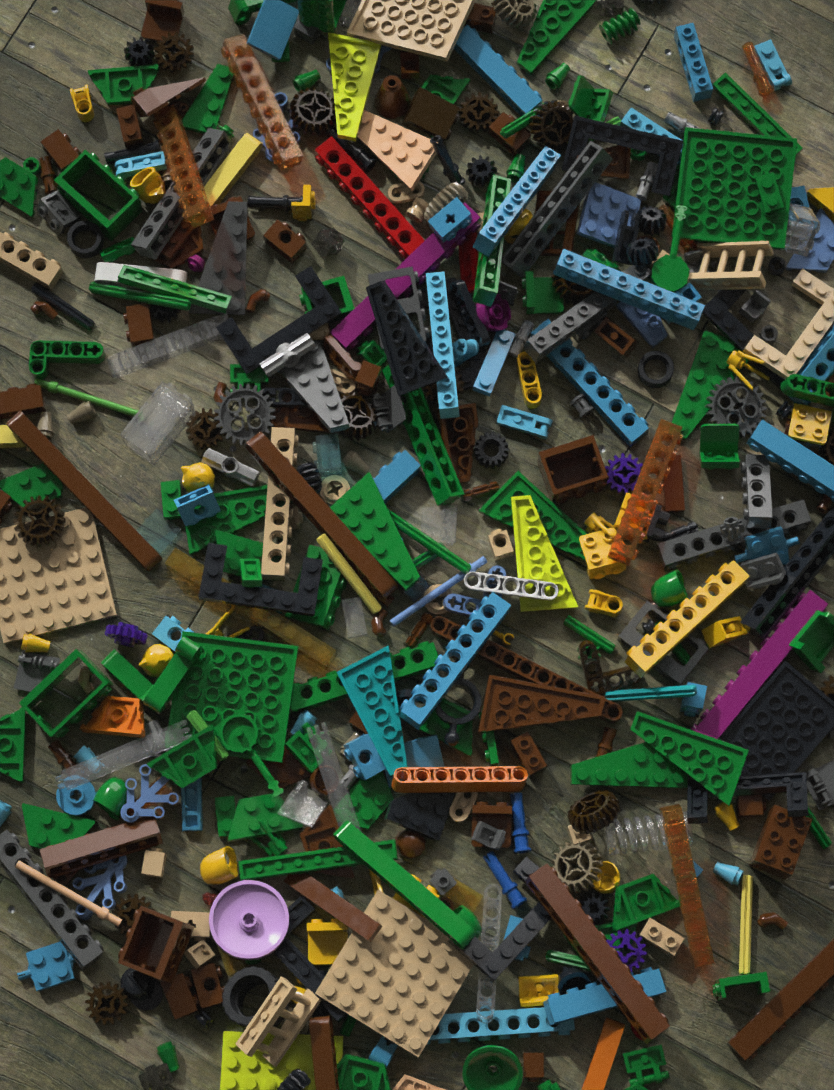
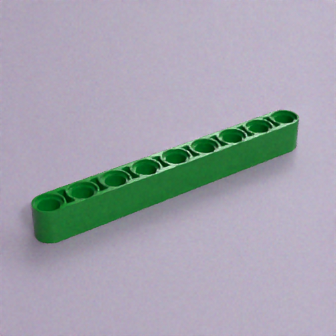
(405, 884)

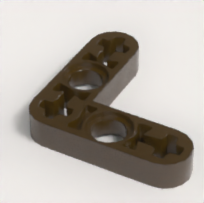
(598, 676)

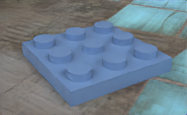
(603, 212)

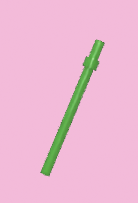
(55, 387)

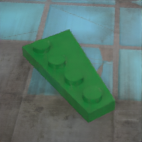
(210, 102)

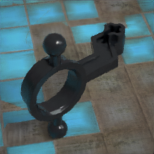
(451, 738)

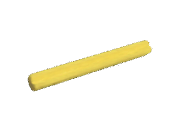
(349, 573)
(745, 924)

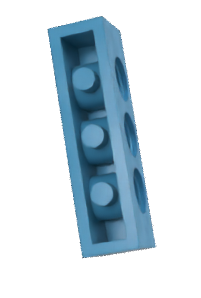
(693, 62)

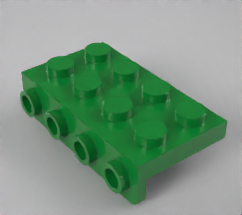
(329, 591)

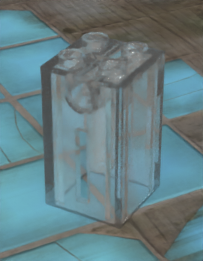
(158, 422)

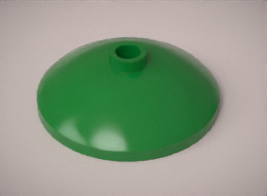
(480, 1076)

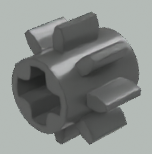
(732, 528)

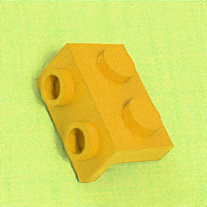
(303, 210)
(535, 989)

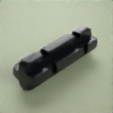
(680, 531)

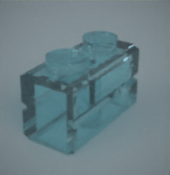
(328, 455)

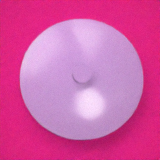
(249, 920)

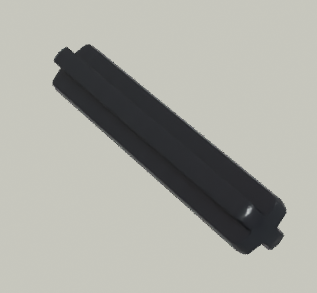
(63, 306)

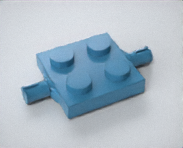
(767, 543)
(49, 966)

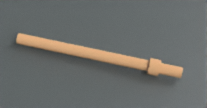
(102, 913)

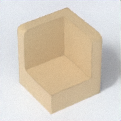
(576, 836)

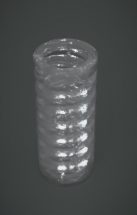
(642, 828)

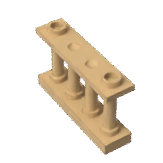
(731, 280)
(269, 1013)

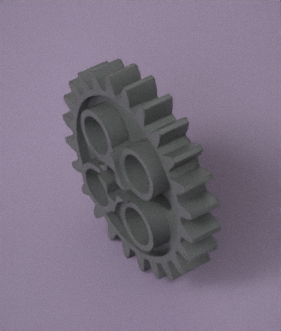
(750, 399)
(228, 417)

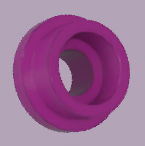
(196, 263)

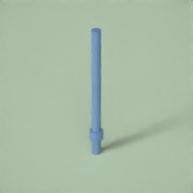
(436, 592)

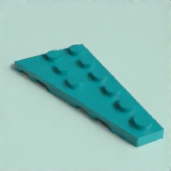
(374, 696)

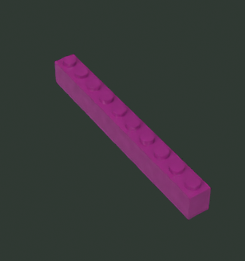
(423, 260)
(759, 669)

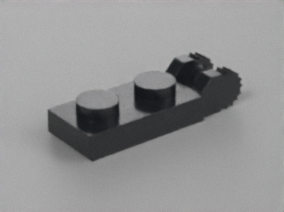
(625, 235)

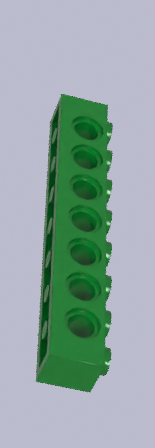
(489, 267)
(429, 446)
(337, 692)

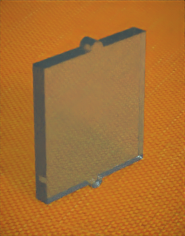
(158, 531)

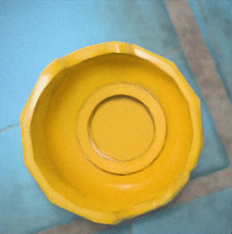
(608, 879)

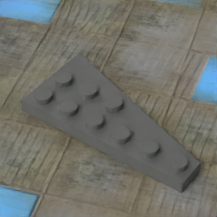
(227, 261)

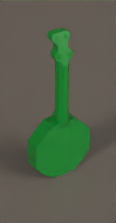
(670, 270)
(240, 735)

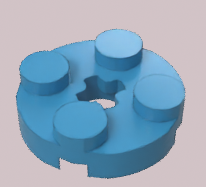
(78, 807)

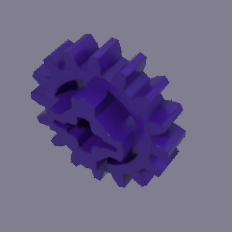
(616, 475)
(126, 634)
(625, 942)

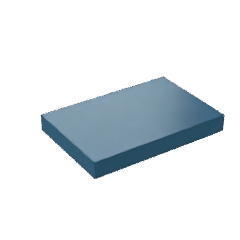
(273, 28)
(421, 753)

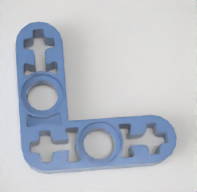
(458, 598)

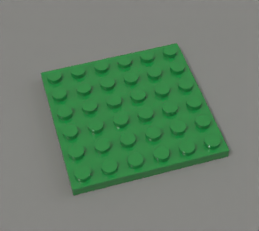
(722, 189)
(241, 679)

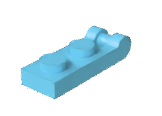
(772, 64)
(133, 165)
(523, 421)

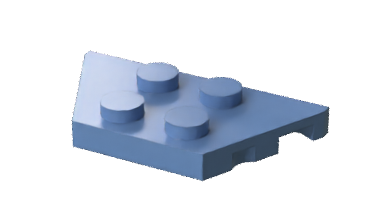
(822, 253)

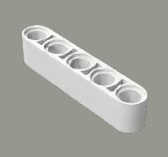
(108, 273)
(519, 591)

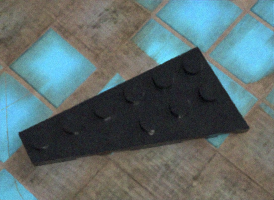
(407, 353)

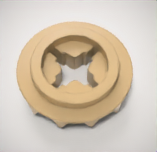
(338, 482)
(435, 607)

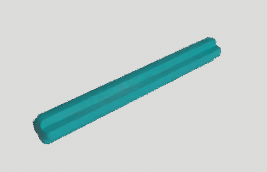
(652, 693)

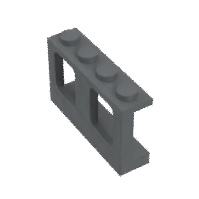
(411, 304)
(667, 666)

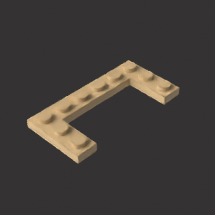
(792, 362)

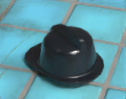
(572, 978)
(141, 989)

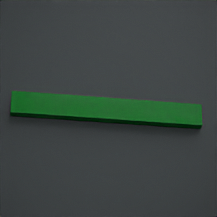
(306, 862)

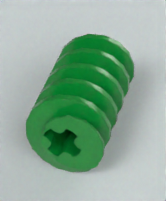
(619, 25)

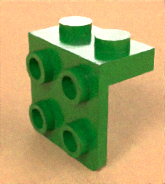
(588, 101)
(540, 295)
(719, 446)

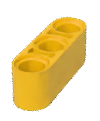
(529, 388)

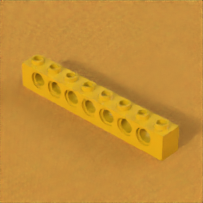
(643, 664)

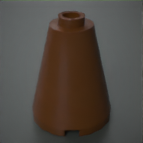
(392, 98)

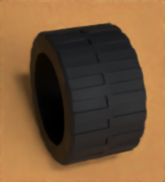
(239, 986)

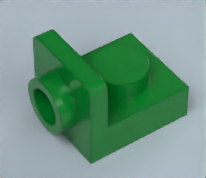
(372, 353)

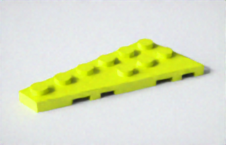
(352, 75)
(537, 558)

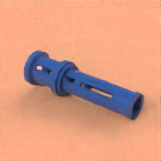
(520, 832)
(509, 888)

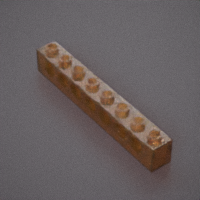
(292, 154)
(183, 166)
(619, 550)
(686, 885)

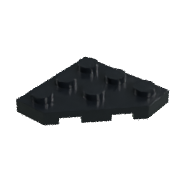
(421, 812)

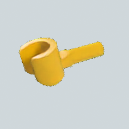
(502, 637)

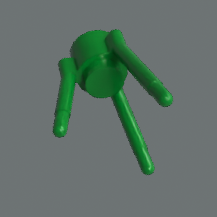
(276, 845)

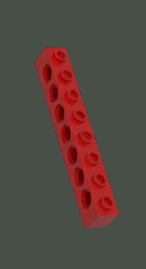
(331, 149)

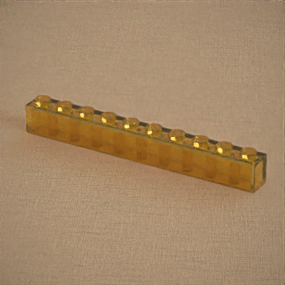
(268, 620)

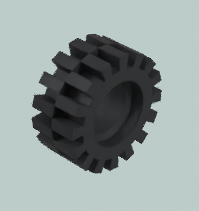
(491, 439)

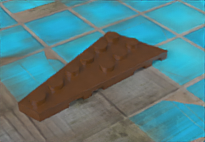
(523, 704)

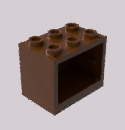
(572, 470)
(780, 842)
(155, 944)

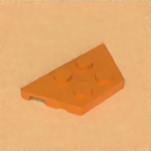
(117, 717)

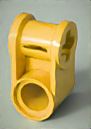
(82, 100)
(602, 603)

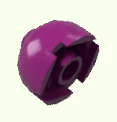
(496, 316)

